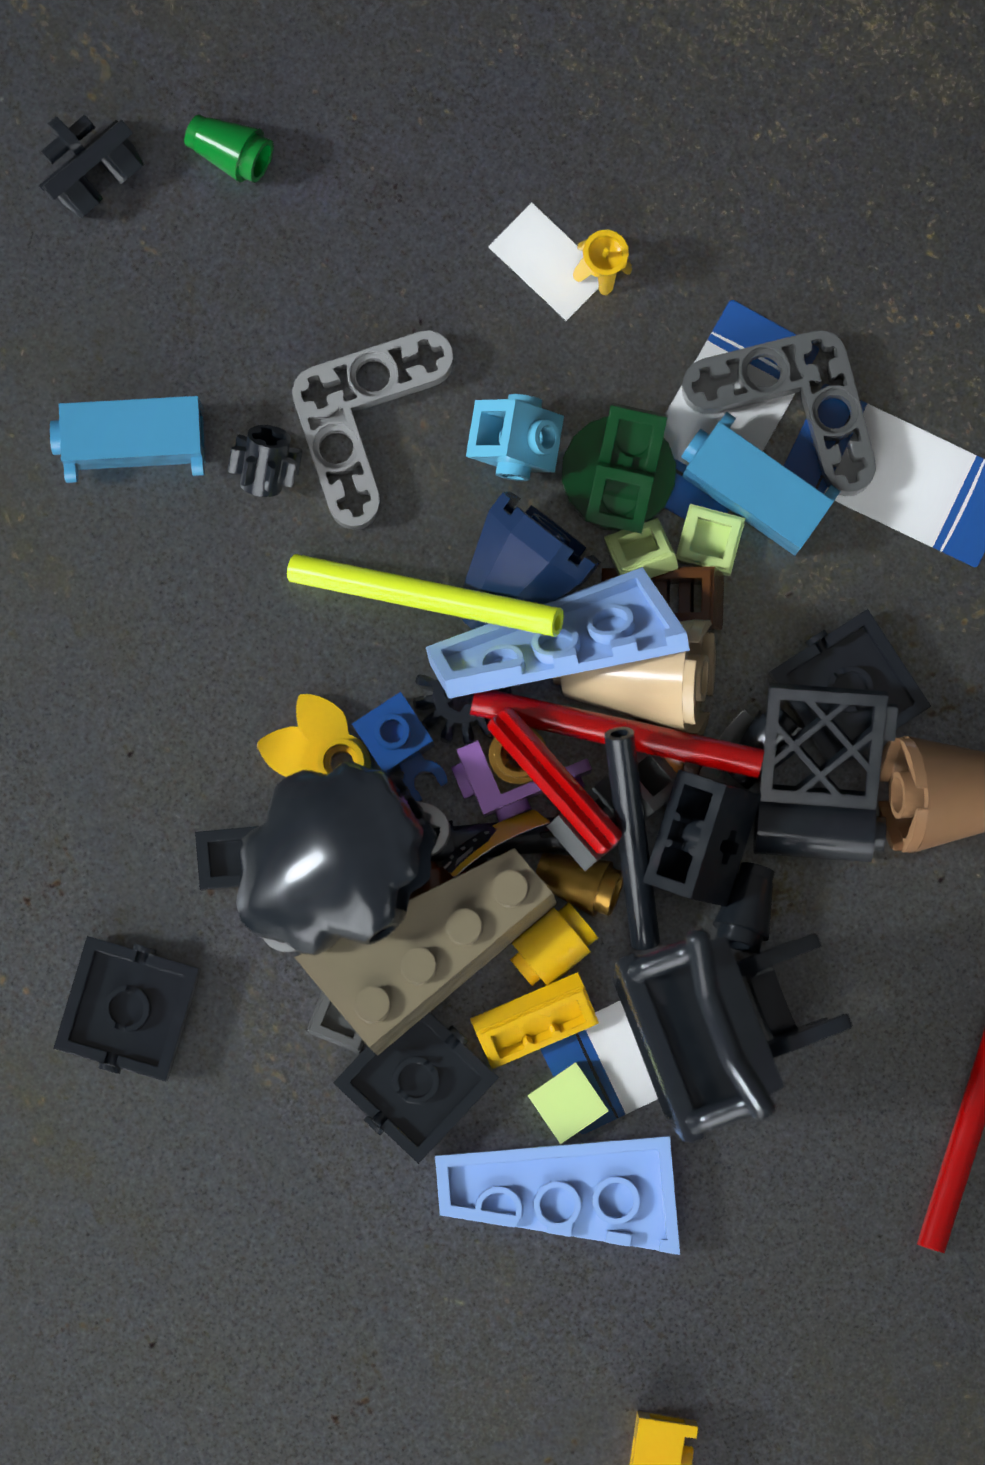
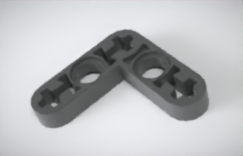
(794, 378)

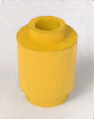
(553, 945)

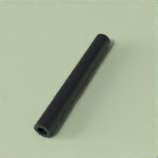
(633, 843)

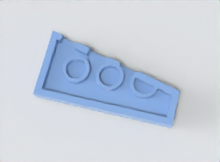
(601, 628)
(581, 1190)

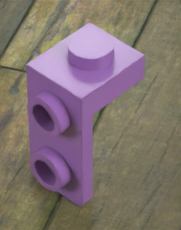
(476, 779)

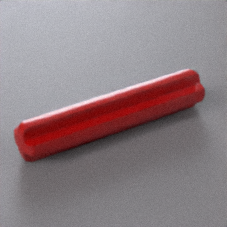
(554, 780)

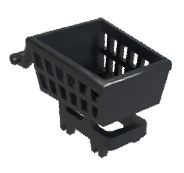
(703, 1030)

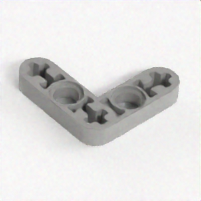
(338, 414)

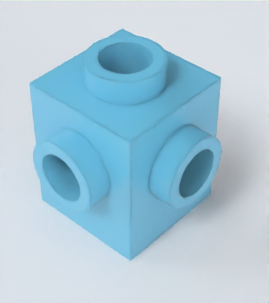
(515, 436)

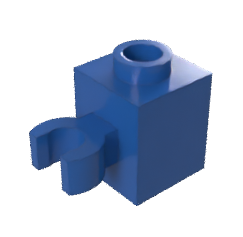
(398, 741)

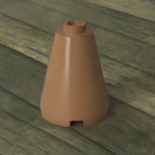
(932, 793)

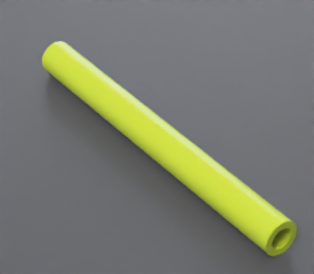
(426, 595)

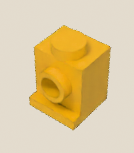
(661, 1438)

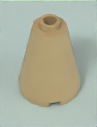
(656, 689)

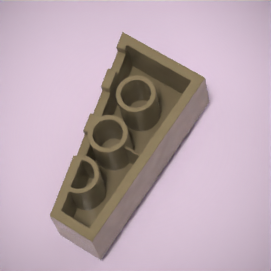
(433, 951)

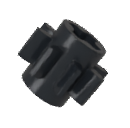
(265, 460)

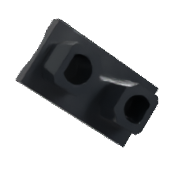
(109, 147)

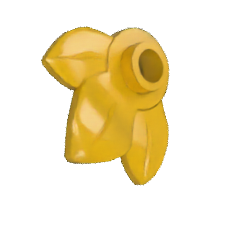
(315, 742)

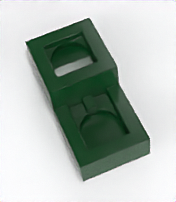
(626, 468)

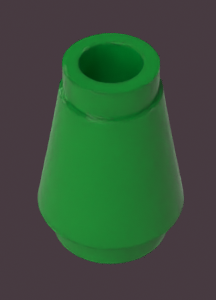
(231, 147)

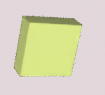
(710, 539)
(645, 550)
(568, 1103)

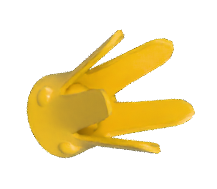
(603, 257)

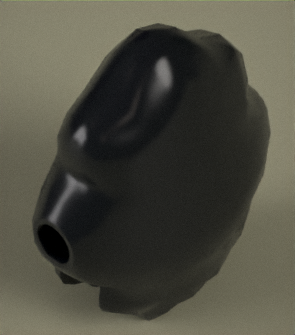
(334, 859)

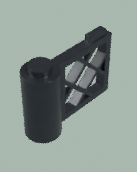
(828, 819)

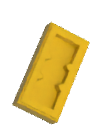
(534, 1020)

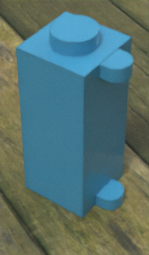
(129, 434)
(755, 486)

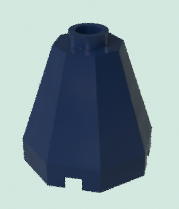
(526, 556)

